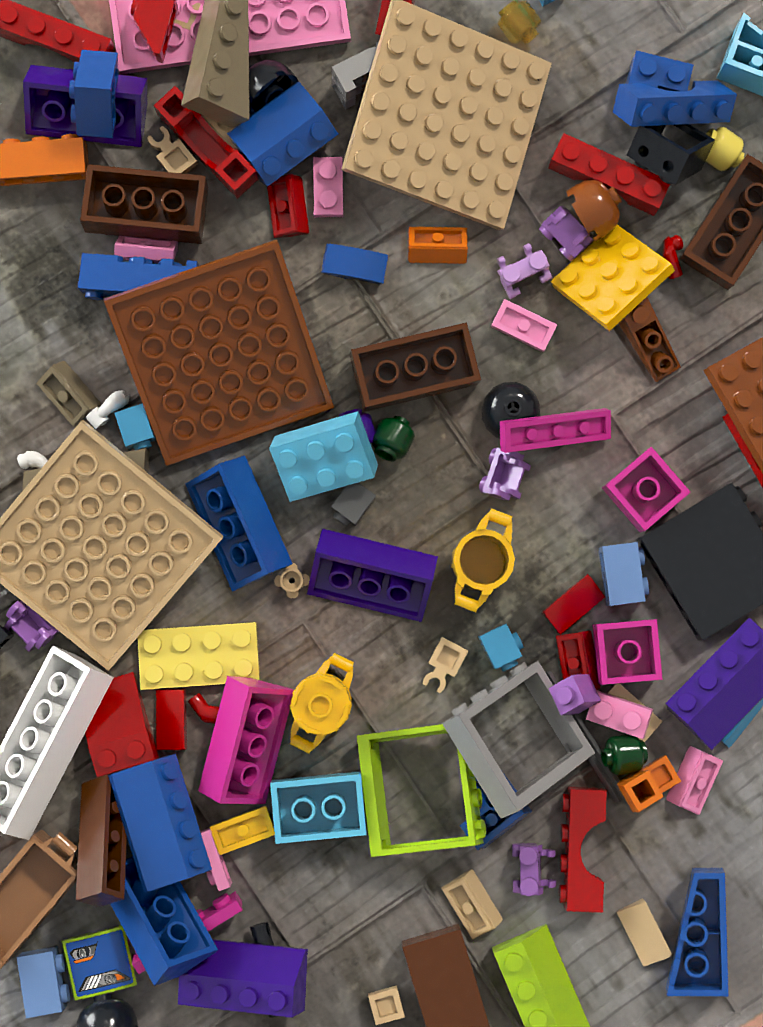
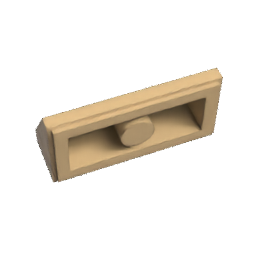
(472, 904)
(644, 933)

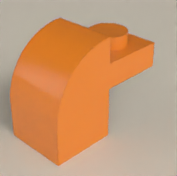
(648, 784)

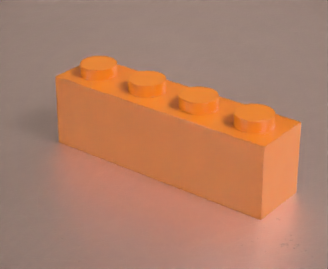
(43, 160)

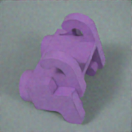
(567, 231)
(504, 475)
(29, 626)
(530, 868)

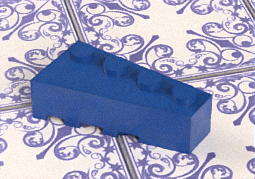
(109, 275)
(700, 950)

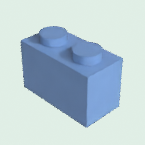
(623, 573)
(43, 981)

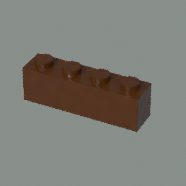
(100, 846)

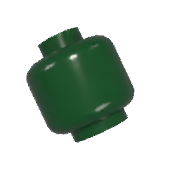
(393, 438)
(624, 754)

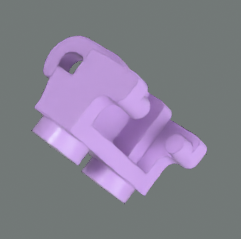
(523, 269)

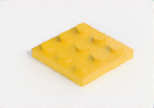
(612, 277)

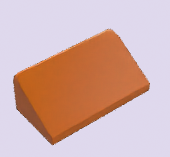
(437, 245)

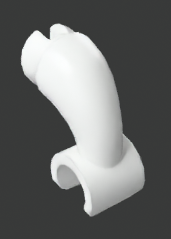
(99, 415)
(31, 459)

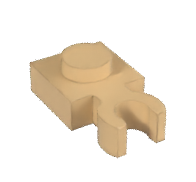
(174, 156)
(446, 660)

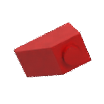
(155, 23)

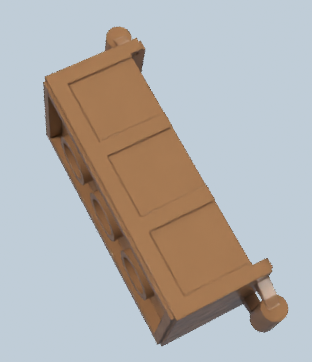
(33, 887)

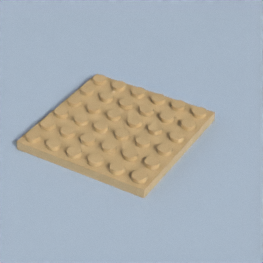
(446, 115)
(99, 545)

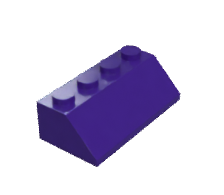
(49, 106)
(372, 575)
(723, 687)
(248, 979)

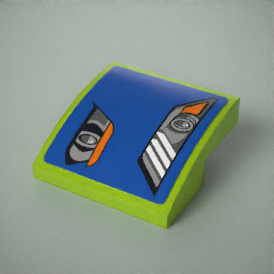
(98, 962)

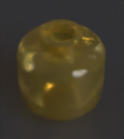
(519, 22)

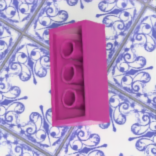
(245, 741)

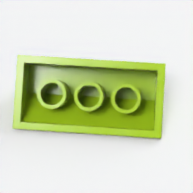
(539, 980)

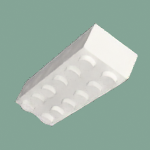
(46, 737)

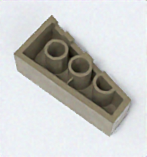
(220, 64)

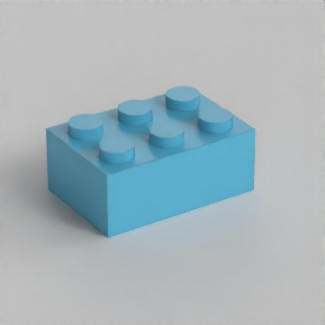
(323, 456)
(318, 807)

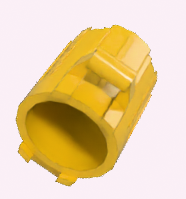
(483, 560)
(321, 703)

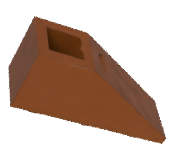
(649, 340)

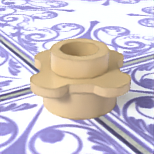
(292, 588)

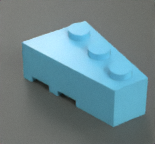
(744, 57)

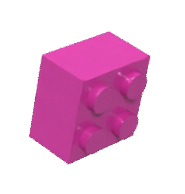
(646, 490)
(627, 651)

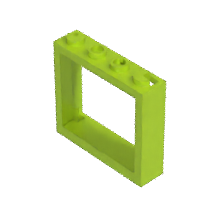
(376, 804)

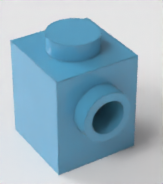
(135, 427)
(502, 647)

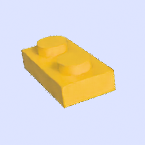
(242, 830)

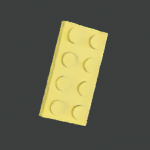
(197, 655)

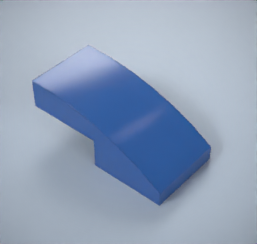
(354, 263)

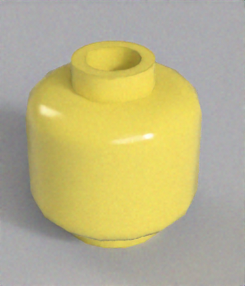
(725, 150)

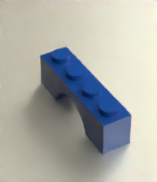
(650, 106)

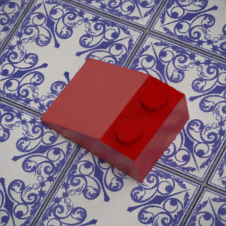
(120, 729)

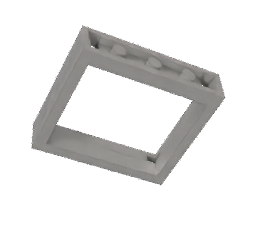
(482, 762)

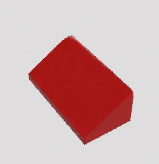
(288, 207)
(573, 604)
(577, 655)
(171, 719)

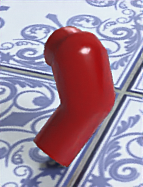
(670, 246)
(205, 712)

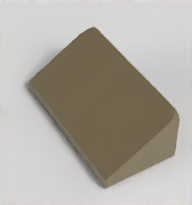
(68, 392)

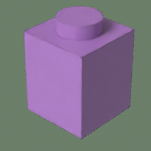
(574, 694)

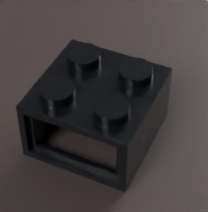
(666, 158)

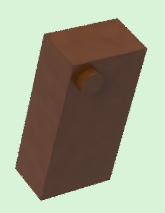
(144, 204)
(730, 228)
(415, 367)
(444, 979)

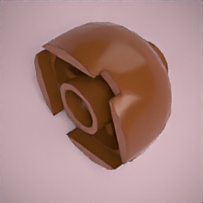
(596, 207)

